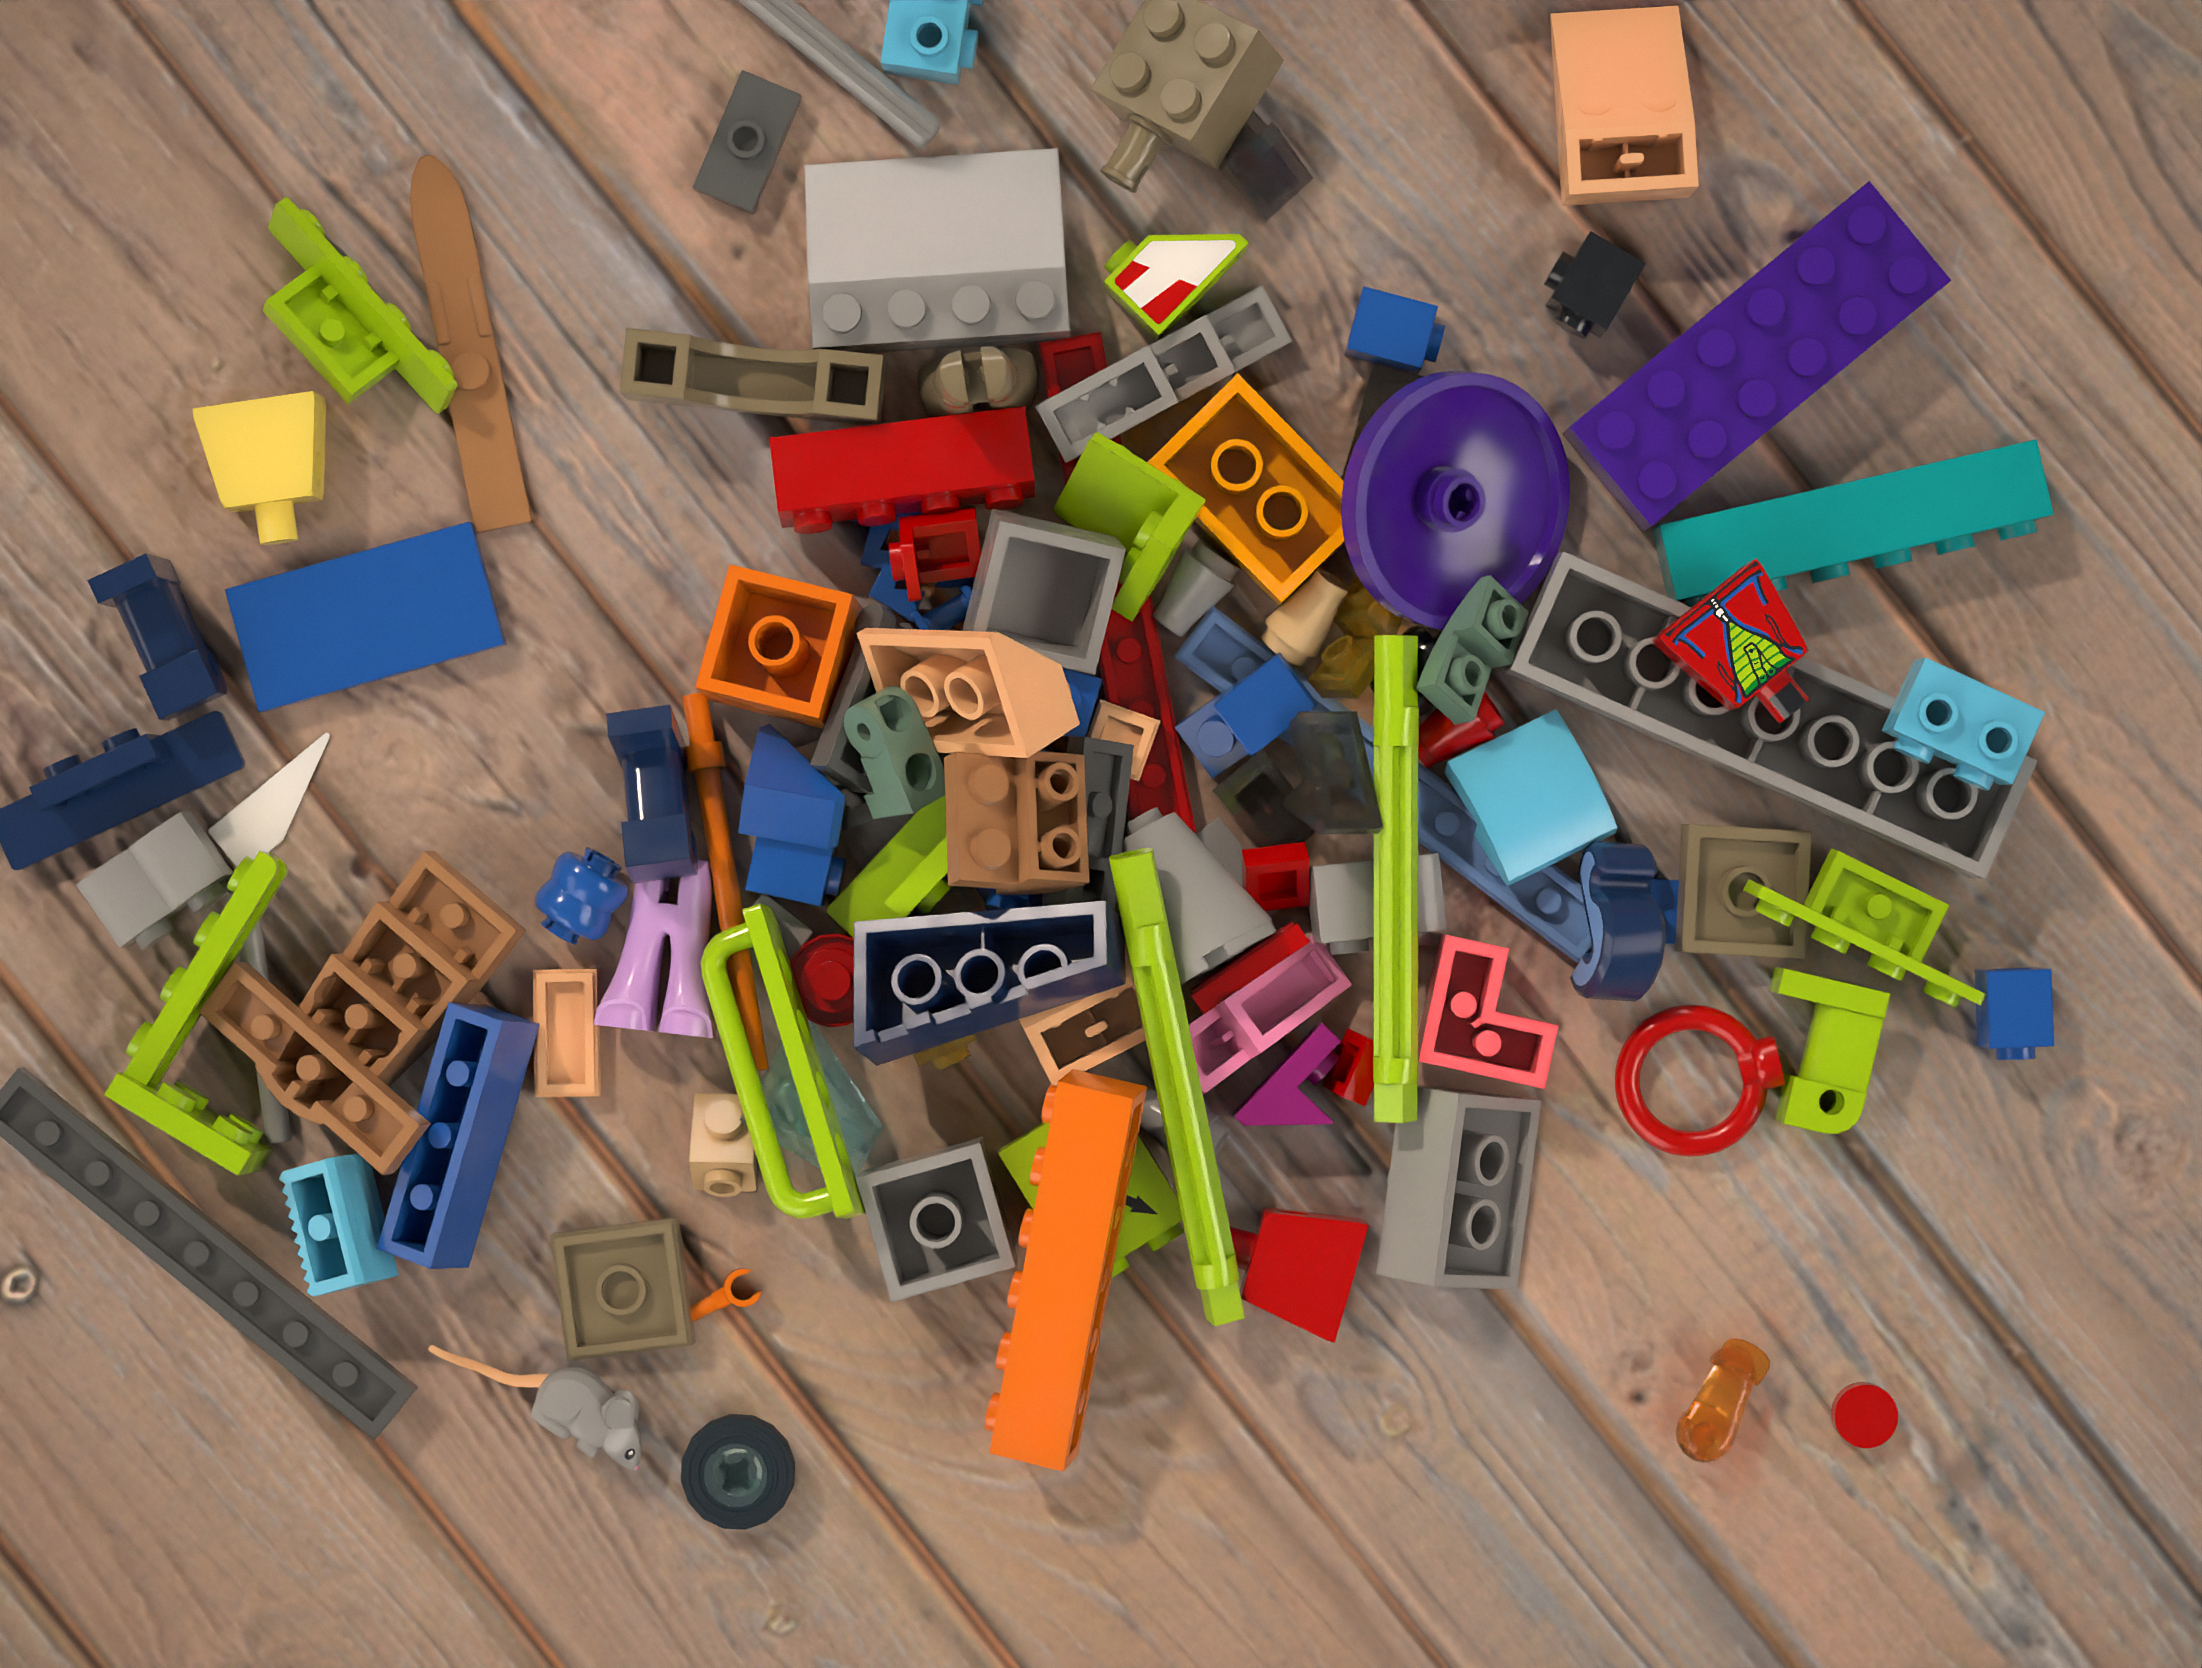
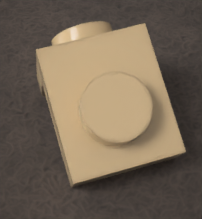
(721, 1147)

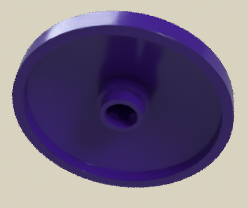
(1453, 488)

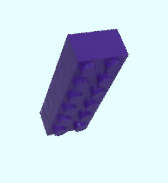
(1756, 356)

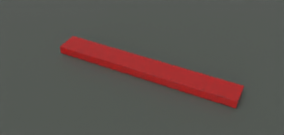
(1131, 650)

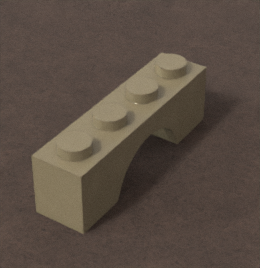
(753, 379)

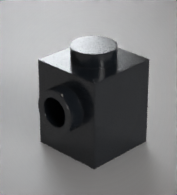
(1591, 286)

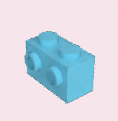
(929, 39)
(1962, 723)

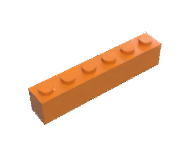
(1065, 1269)

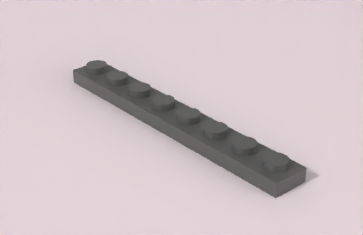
(201, 1254)

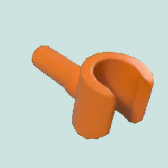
(723, 1297)

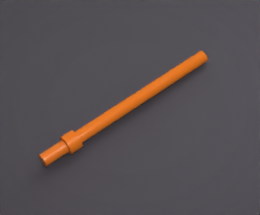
(705, 760)

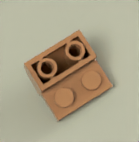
(1016, 822)

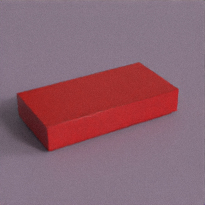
(1248, 966)

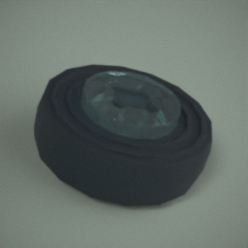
(752, 1453)

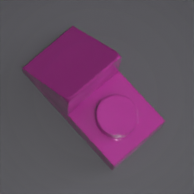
(1278, 1096)

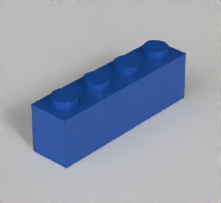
(455, 1161)

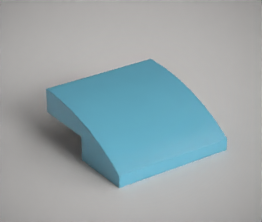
(1531, 797)

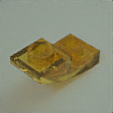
(1349, 660)

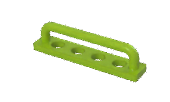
(841, 1188)

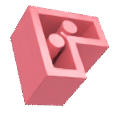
(1462, 1021)

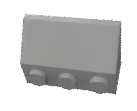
(1459, 1190)

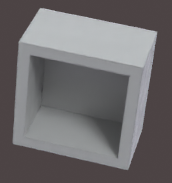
(1046, 587)

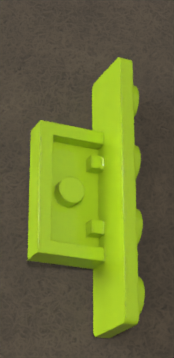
(343, 322)
(901, 875)
(1874, 913)

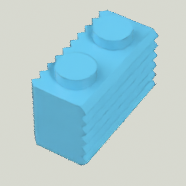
(337, 1223)

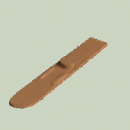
(469, 346)

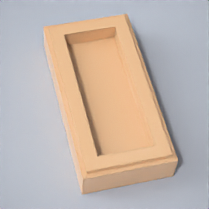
(567, 1041)

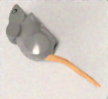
(576, 1405)

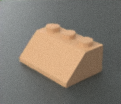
(974, 688)

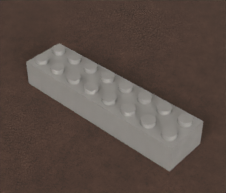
(1596, 649)

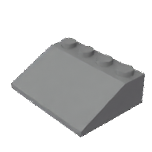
(936, 252)

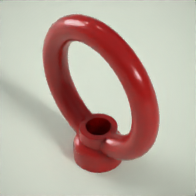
(1757, 1064)

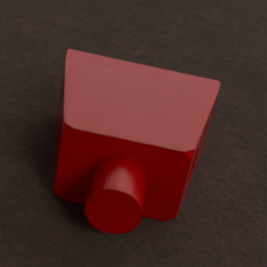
(1300, 1266)

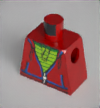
(1740, 644)

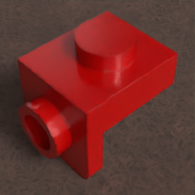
(935, 549)

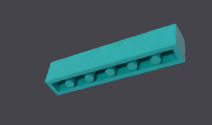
(1859, 521)

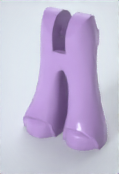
(634, 990)

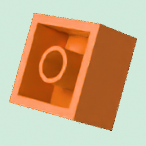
(778, 646)

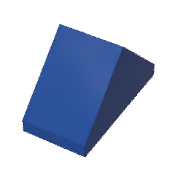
(788, 796)

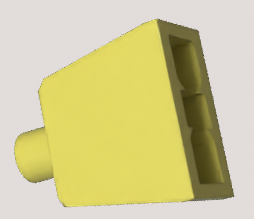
(266, 457)

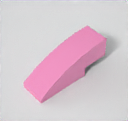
(1264, 1012)

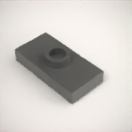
(747, 142)

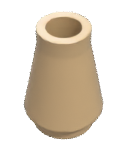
(1304, 619)

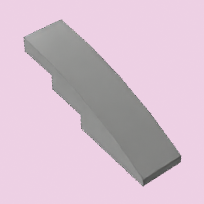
(1164, 372)

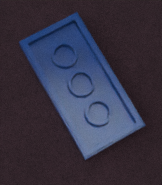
(365, 617)

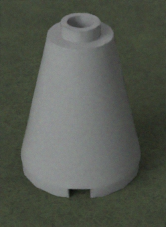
(1203, 902)

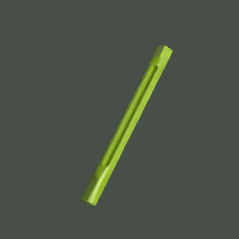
(1396, 878)
(1177, 1083)

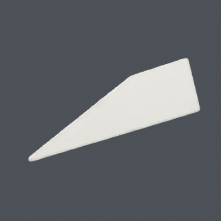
(267, 813)

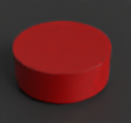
(1864, 1415)

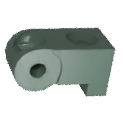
(895, 753)

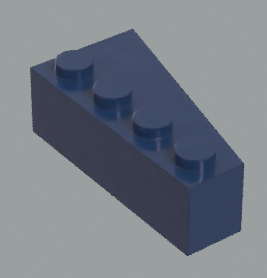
(972, 971)

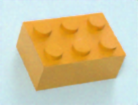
(1263, 488)

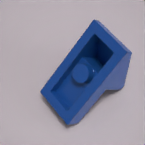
(1245, 715)

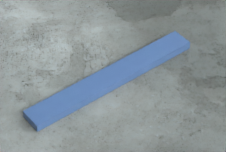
(1543, 901)

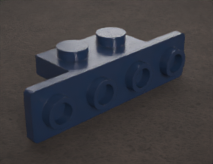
(116, 786)

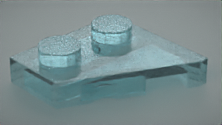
(855, 1117)

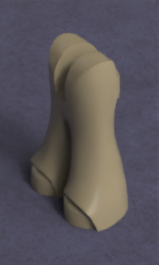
(993, 376)

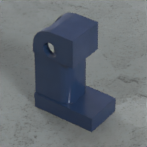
(167, 639)
(653, 762)

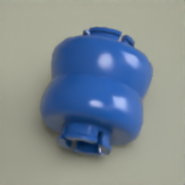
(581, 895)

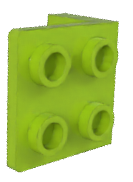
(1137, 504)

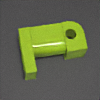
(1836, 1051)

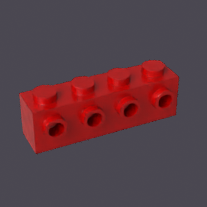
(902, 469)

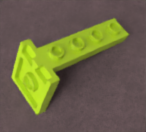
(179, 1107)

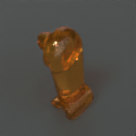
(1715, 1414)

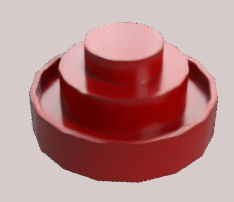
(826, 979)

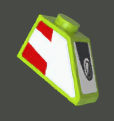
(1169, 275)

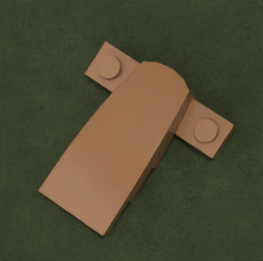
(370, 1009)

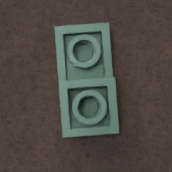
(1475, 640)

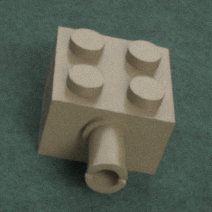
(1182, 82)

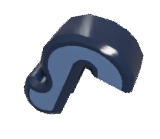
(1622, 923)

